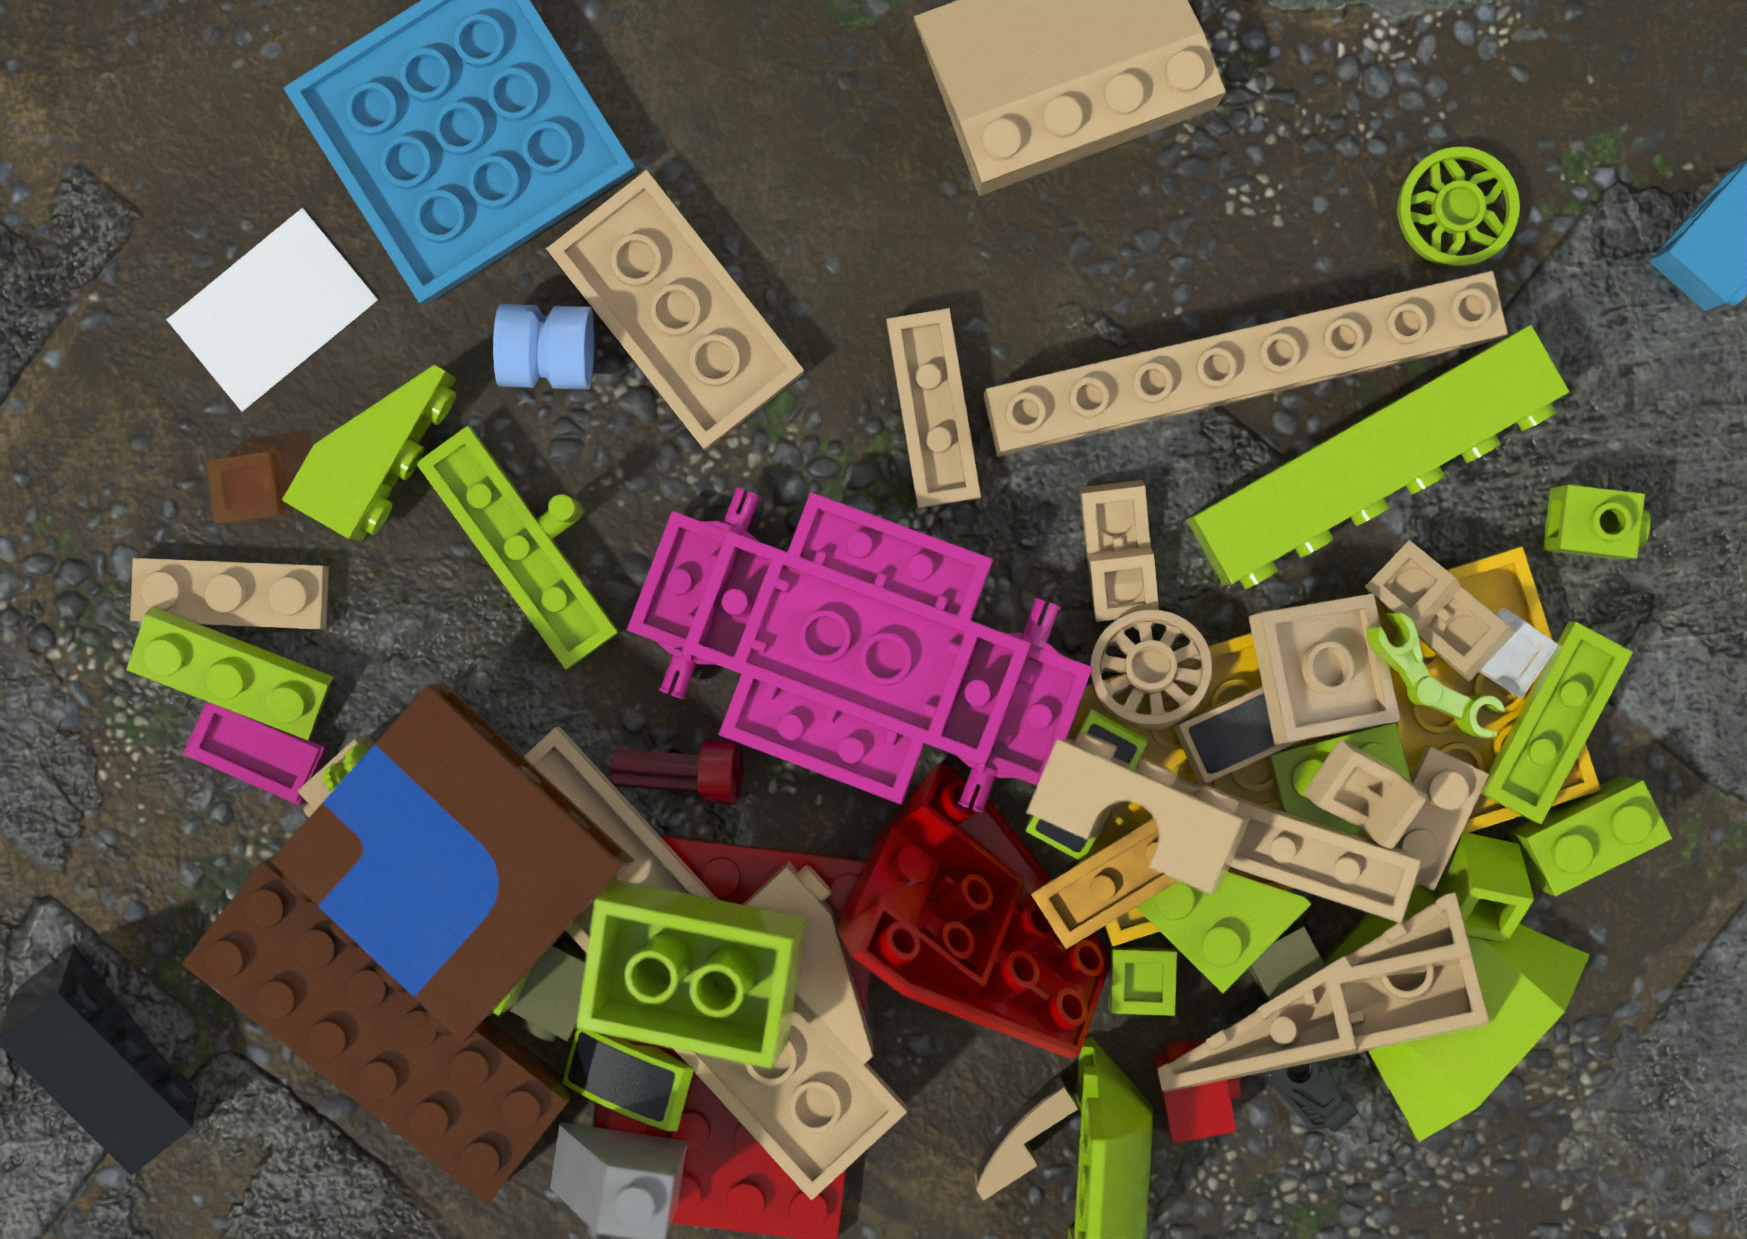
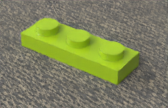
(229, 673)
(1555, 722)

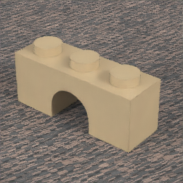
(1195, 829)

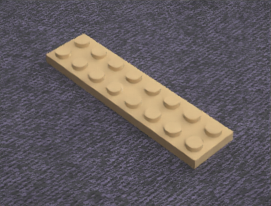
(818, 1099)

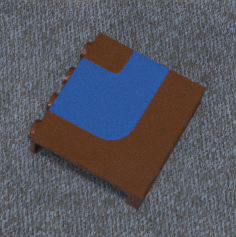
(449, 861)

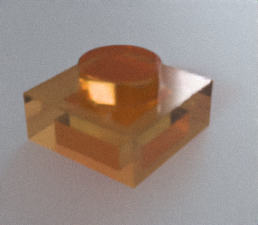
(245, 488)

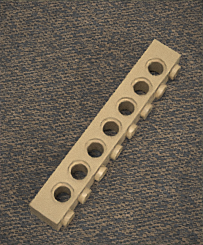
(1244, 364)

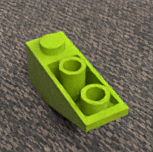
(358, 464)

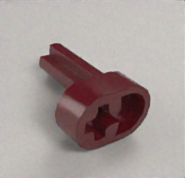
(712, 774)

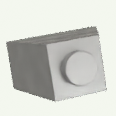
(619, 1179)

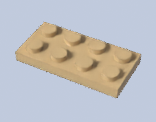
(675, 310)

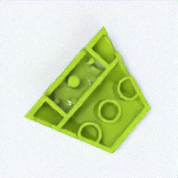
(1524, 994)
(1111, 1151)

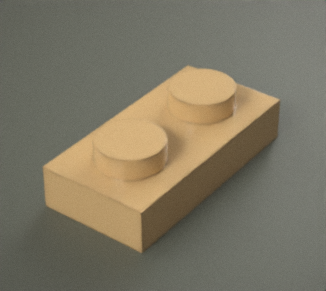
(1450, 797)

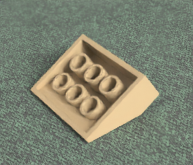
(1063, 78)

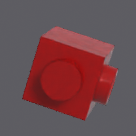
(1199, 1109)

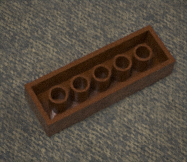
(458, 1103)

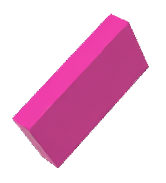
(255, 752)

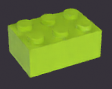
(691, 973)

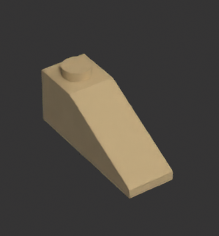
(824, 972)

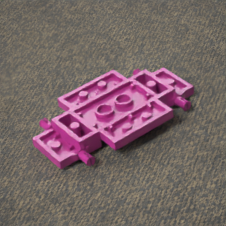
(858, 648)

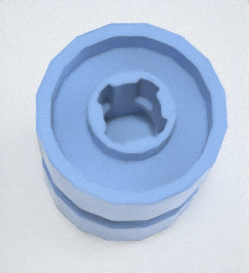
(544, 346)

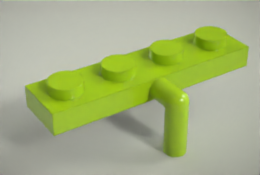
(520, 545)

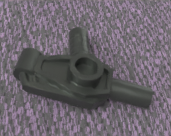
(1308, 1087)

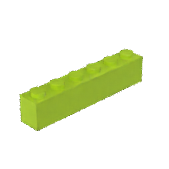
(1377, 457)

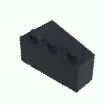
(97, 1061)

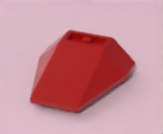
(956, 927)

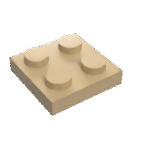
(1321, 669)

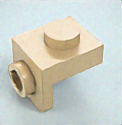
(1366, 793)

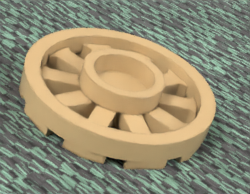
(1151, 669)

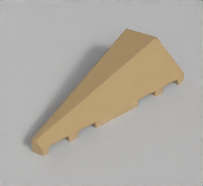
(1386, 994)

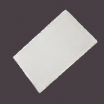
(272, 309)

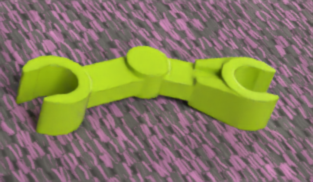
(1423, 689)

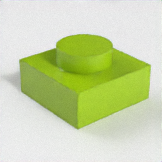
(1142, 980)

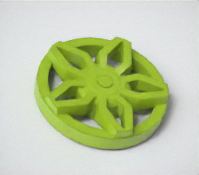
(1458, 207)

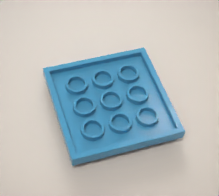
(459, 135)

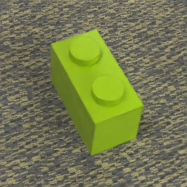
(1590, 835)

